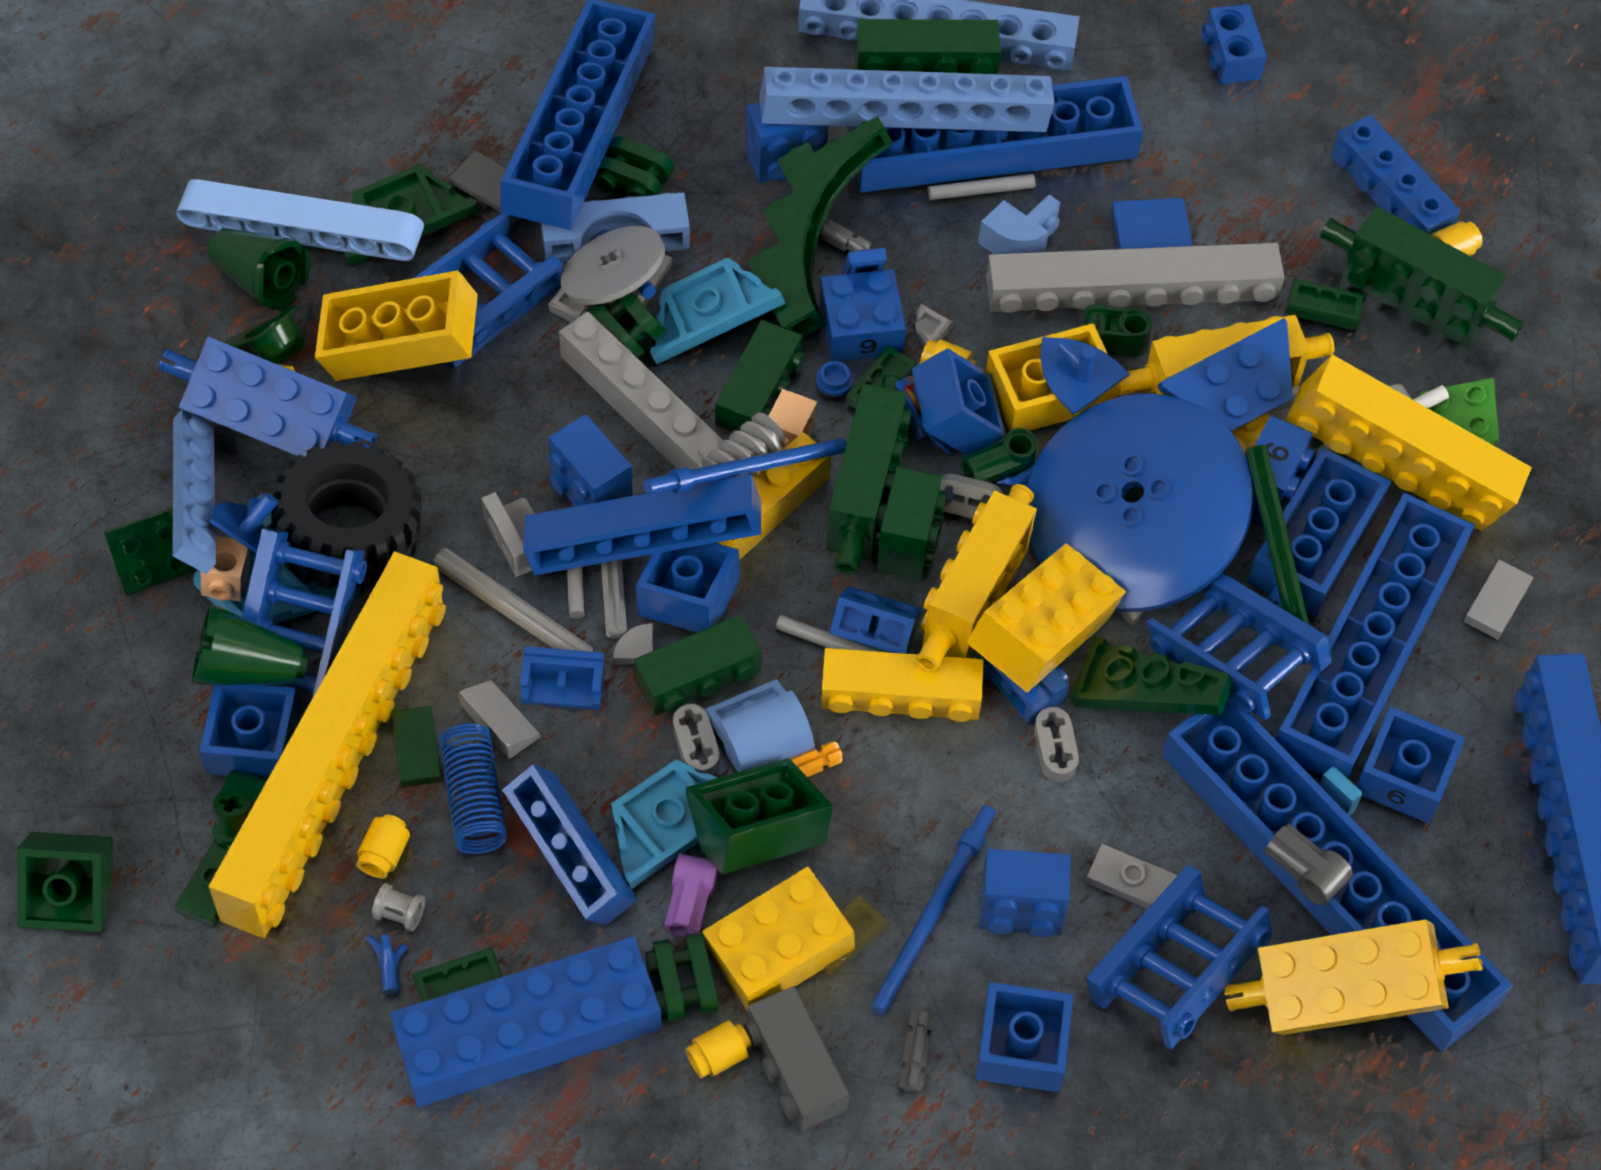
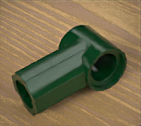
(1000, 458)

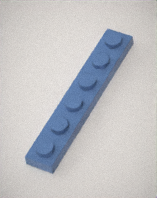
(193, 491)

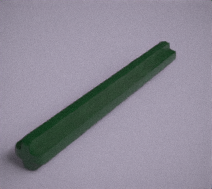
(1276, 532)

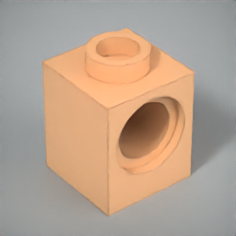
(794, 415)
(229, 573)

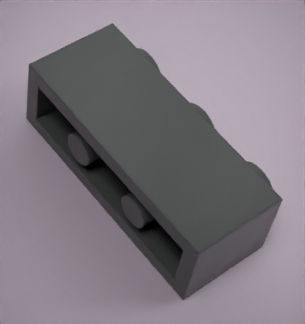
(796, 1059)

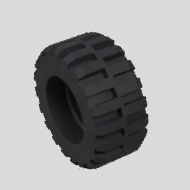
(348, 477)

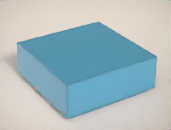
(1341, 790)

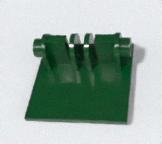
(145, 552)

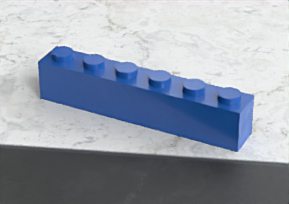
(642, 525)

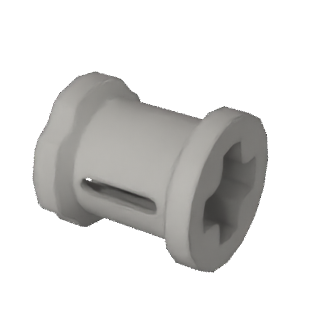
(398, 907)

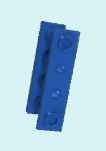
(514, 298)
(267, 590)
(1246, 611)
(1161, 924)

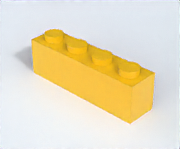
(783, 491)
(897, 685)

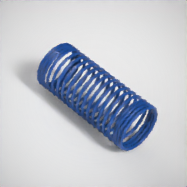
(464, 753)

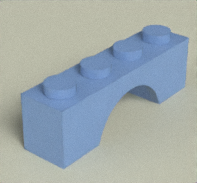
(661, 212)

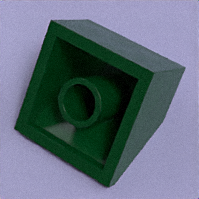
(64, 881)

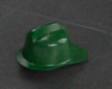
(271, 339)

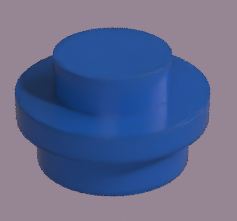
(834, 379)

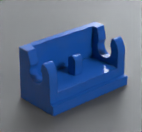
(562, 678)

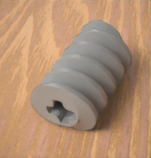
(754, 439)

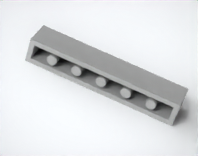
(636, 393)

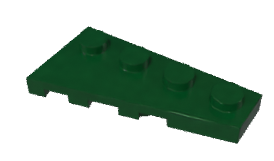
(1139, 682)

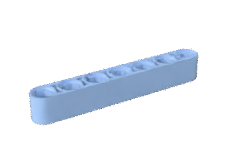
(302, 218)

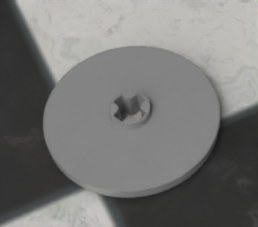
(612, 265)

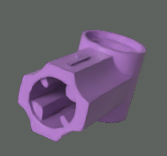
(692, 886)

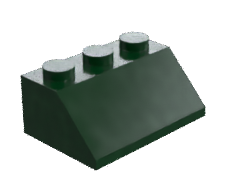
(758, 815)

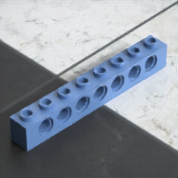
(1025, 34)
(906, 99)

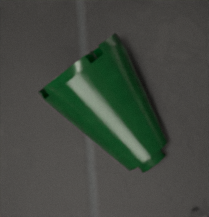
(262, 264)
(244, 653)

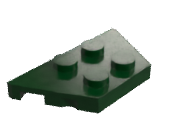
(416, 193)

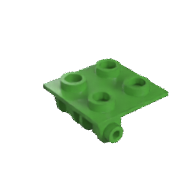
(1472, 408)

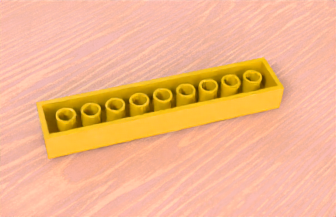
(327, 747)

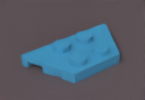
(710, 305)
(655, 821)

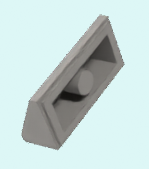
(507, 725)

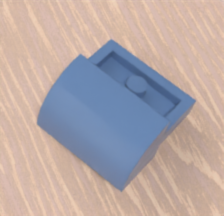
(761, 726)

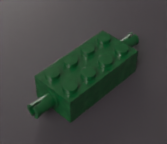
(1423, 277)
(867, 472)

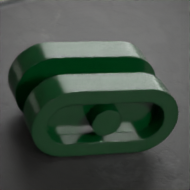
(633, 169)
(646, 321)
(670, 997)

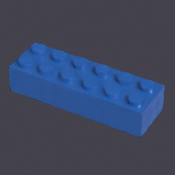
(526, 1021)

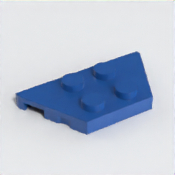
(1241, 379)

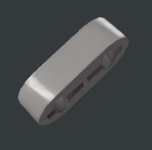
(968, 494)
(705, 738)
(1048, 746)

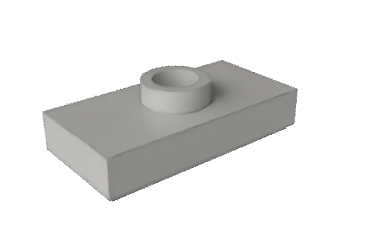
(1128, 877)

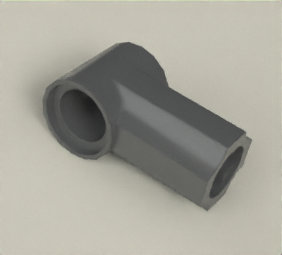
(1317, 872)

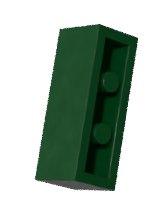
(759, 375)
(698, 665)

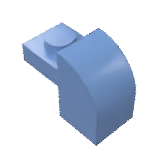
(1012, 232)

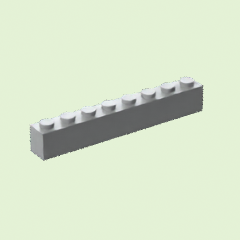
(1134, 277)

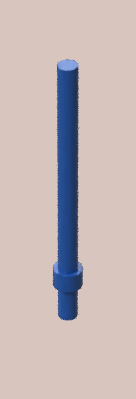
(684, 479)
(968, 845)

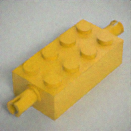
(1174, 354)
(977, 575)
(1353, 977)

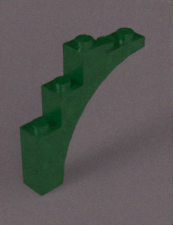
(798, 218)

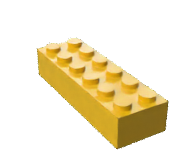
(1408, 443)

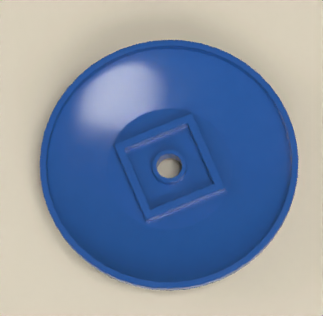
(1191, 507)

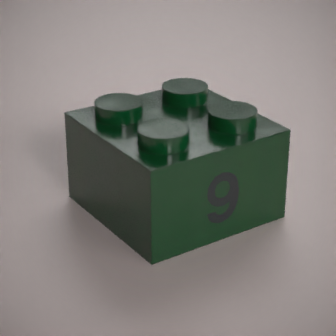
(911, 524)

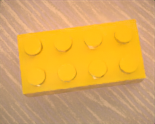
(396, 326)
(1045, 617)

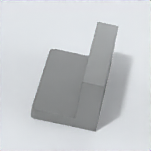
(507, 527)

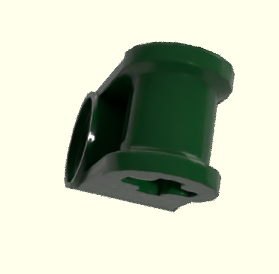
(1120, 329)
(235, 804)

